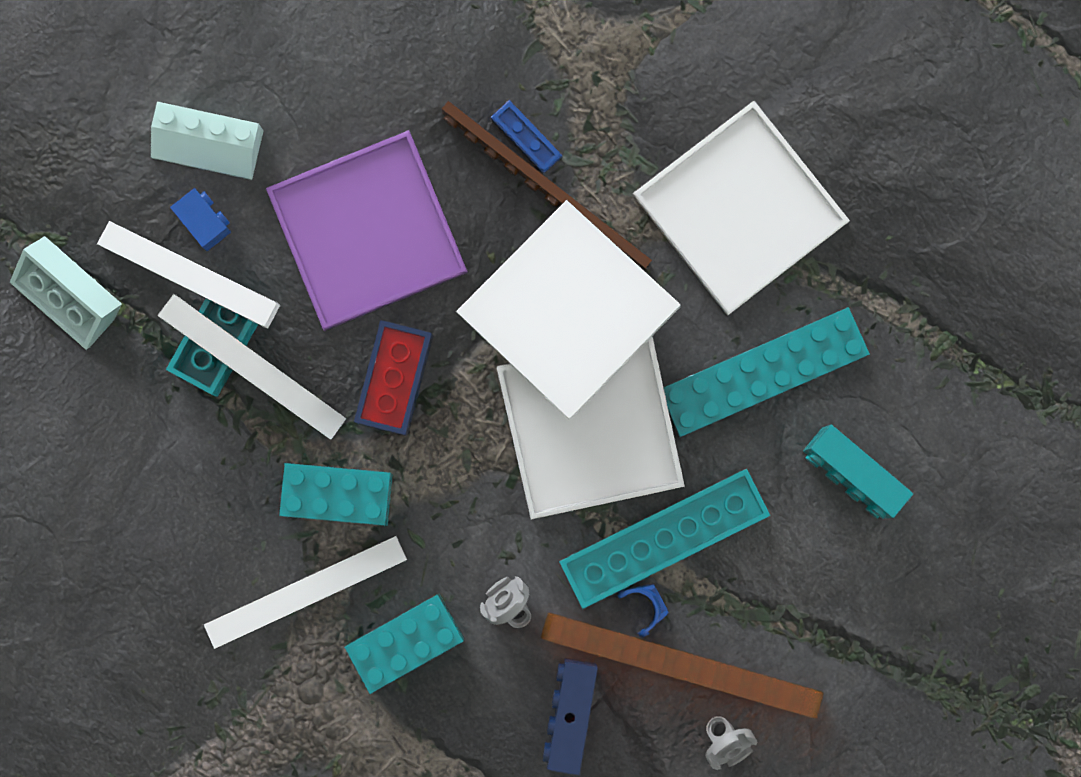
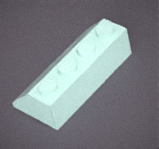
(205, 140)
(64, 292)

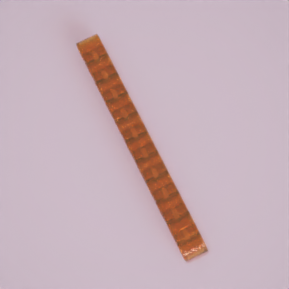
(682, 665)

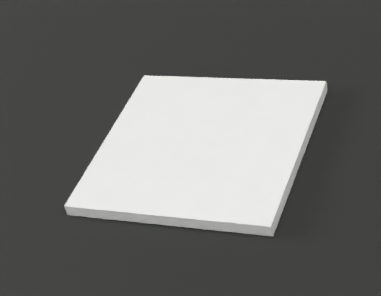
(740, 207)
(568, 309)
(606, 453)

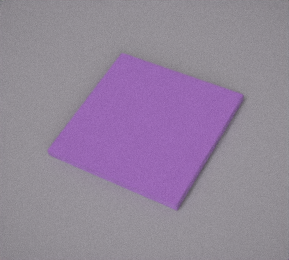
(366, 230)

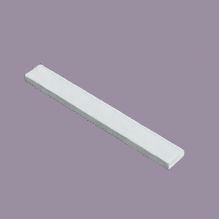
(189, 274)
(251, 366)
(305, 592)

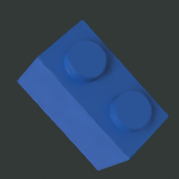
(200, 219)

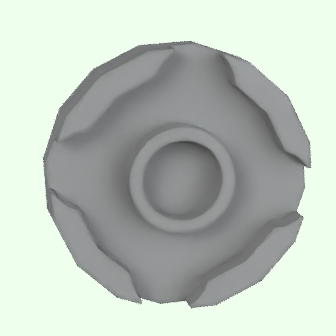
(505, 601)
(729, 747)

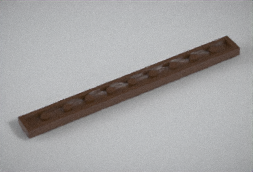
(534, 179)

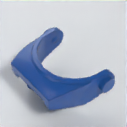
(659, 606)

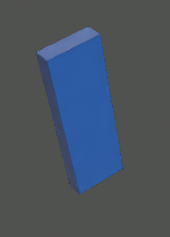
(526, 137)

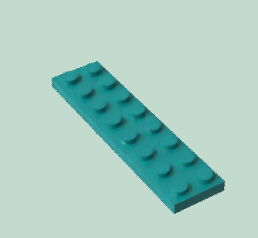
(764, 372)
(664, 538)

